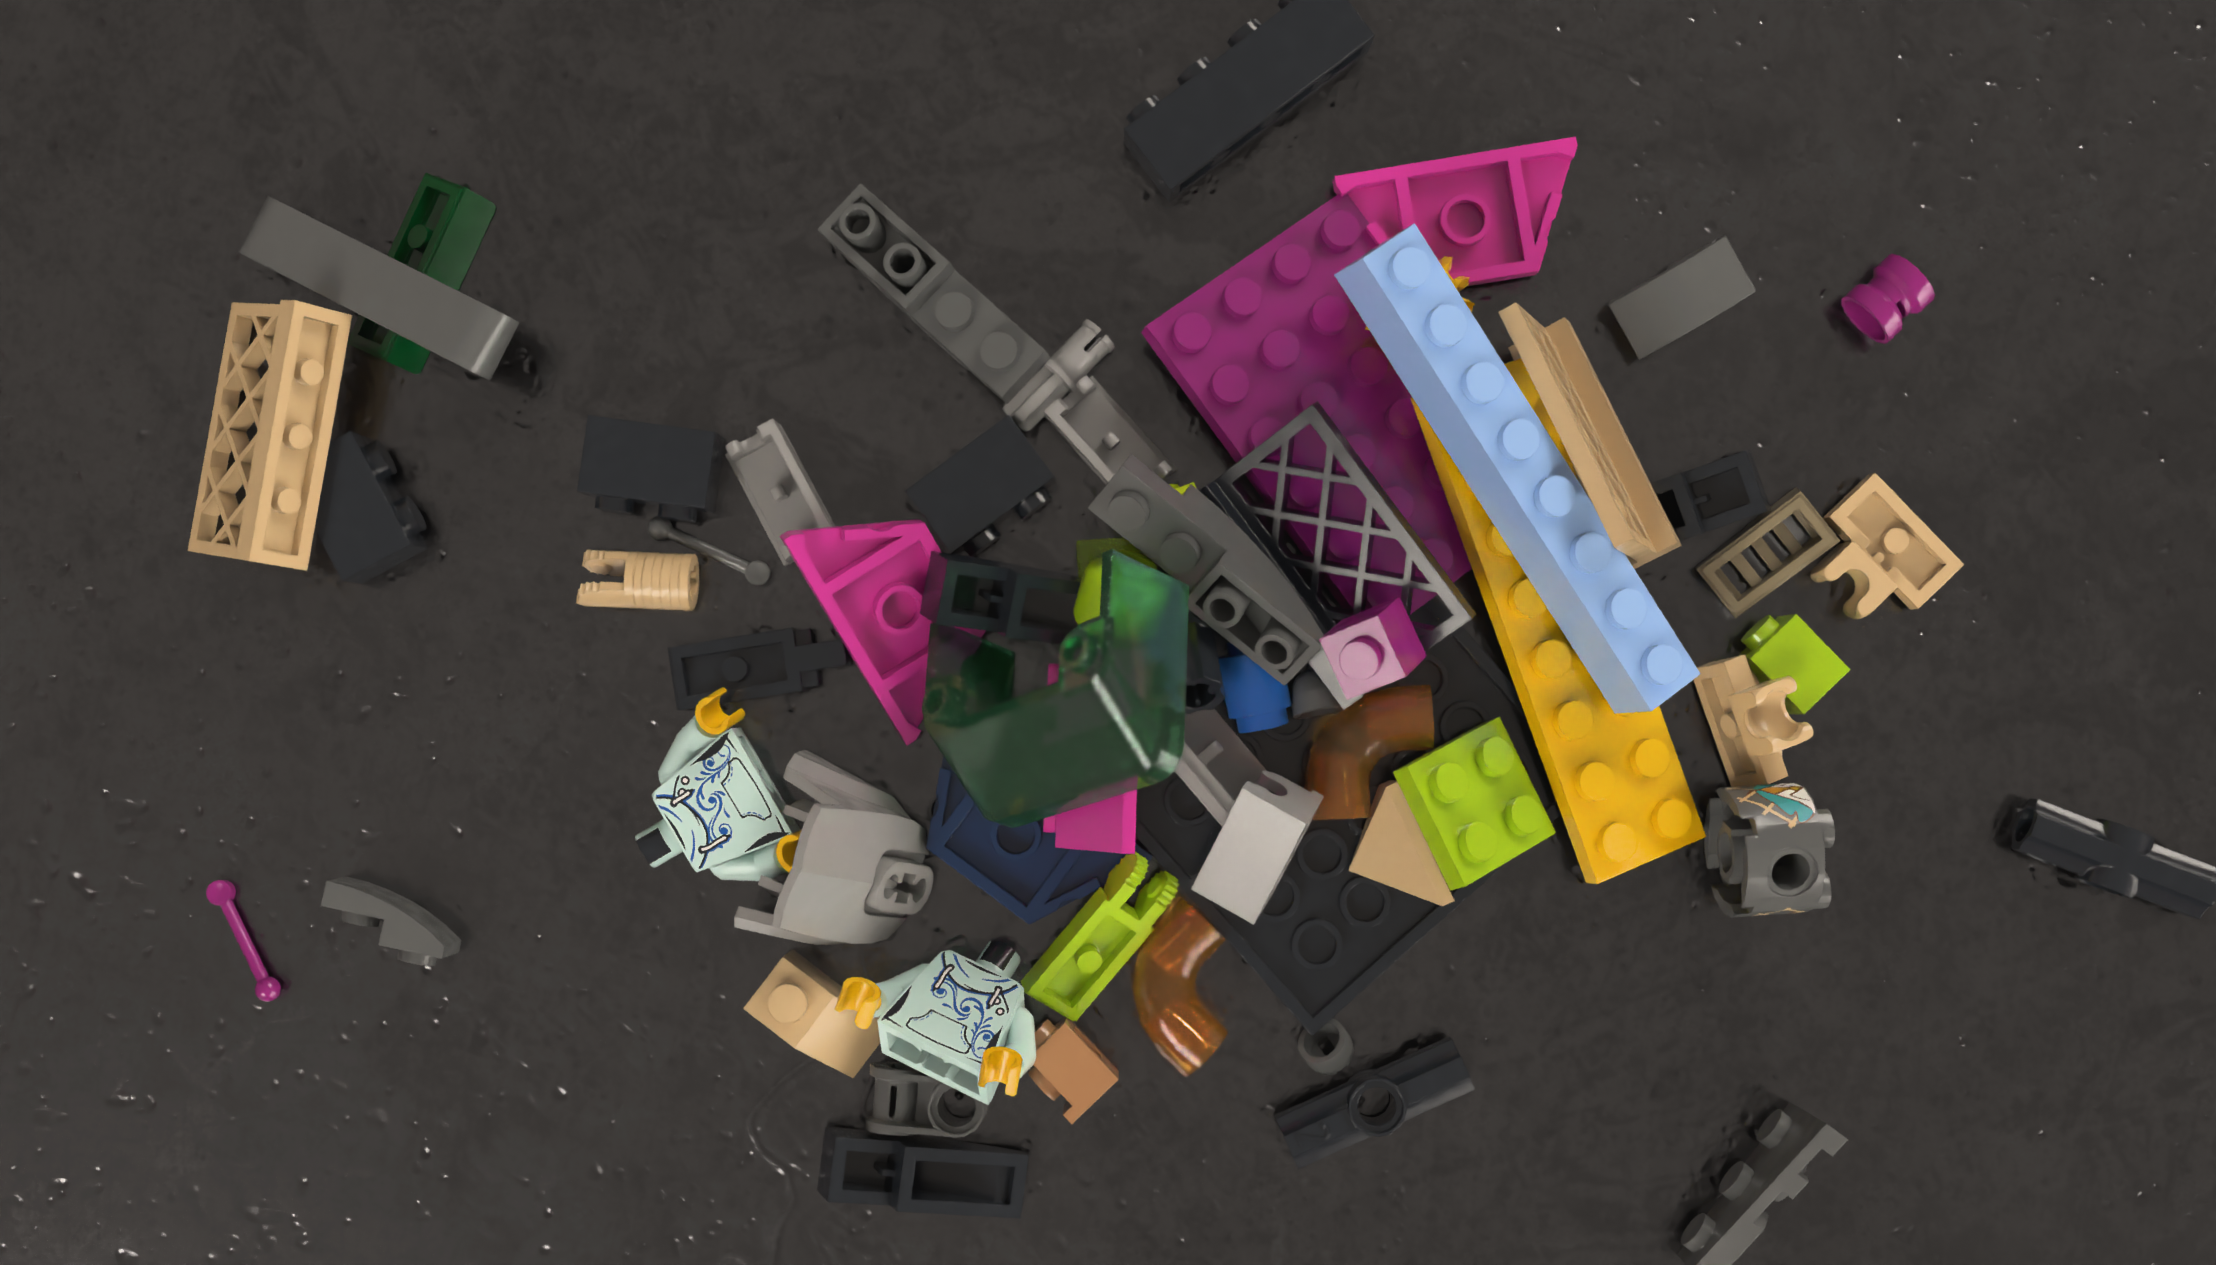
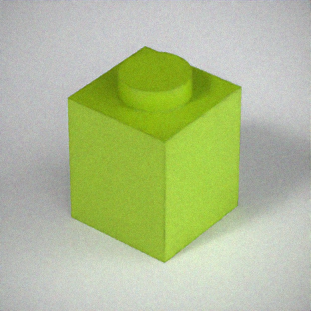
(1793, 649)

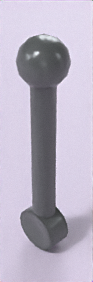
(756, 572)

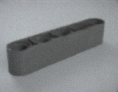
(379, 288)

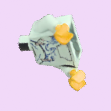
(719, 803)
(952, 1019)

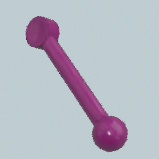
(222, 894)

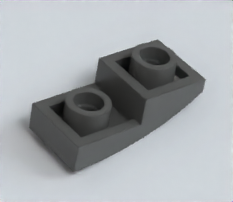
(1682, 297)
(405, 927)

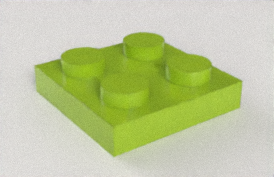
(1474, 803)

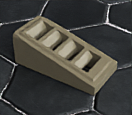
(1821, 541)

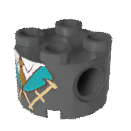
(1768, 849)

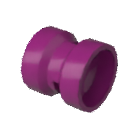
(1889, 296)

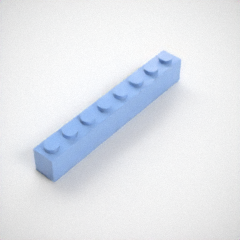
(1517, 472)

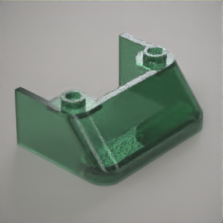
(1093, 733)

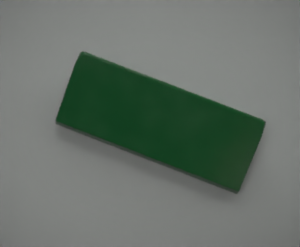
(437, 240)

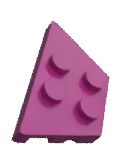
(1476, 207)
(872, 592)

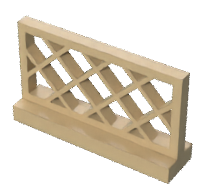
(294, 426)
(1592, 436)

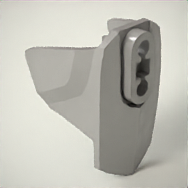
(844, 862)

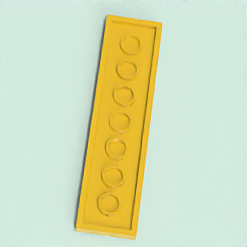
(1607, 770)

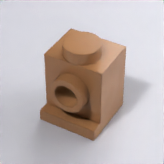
(1070, 1067)

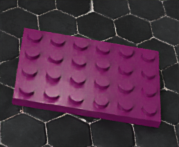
(1281, 338)

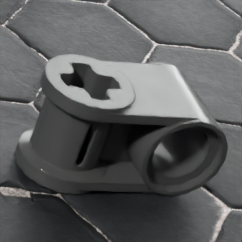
(918, 1104)

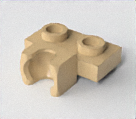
(1884, 550)
(1749, 720)

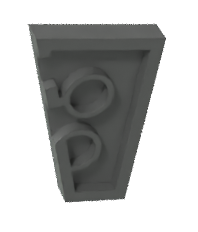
(1770, 1174)

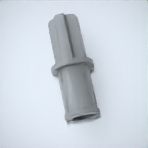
(1058, 376)

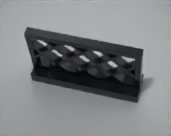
(1250, 516)

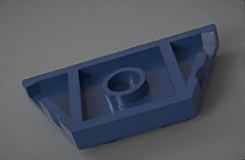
(1012, 864)

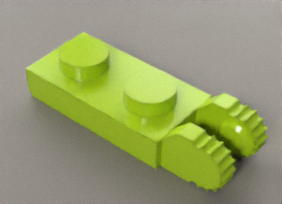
(1100, 938)

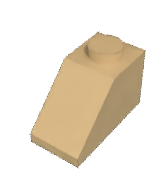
(799, 1007)

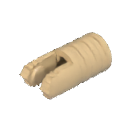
(650, 580)

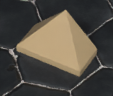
(1396, 850)

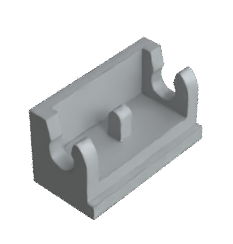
(1103, 432)
(777, 484)
(1215, 762)
(1256, 844)

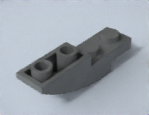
(933, 293)
(1226, 572)

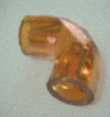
(1361, 736)
(1167, 987)

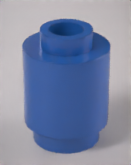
(1252, 693)

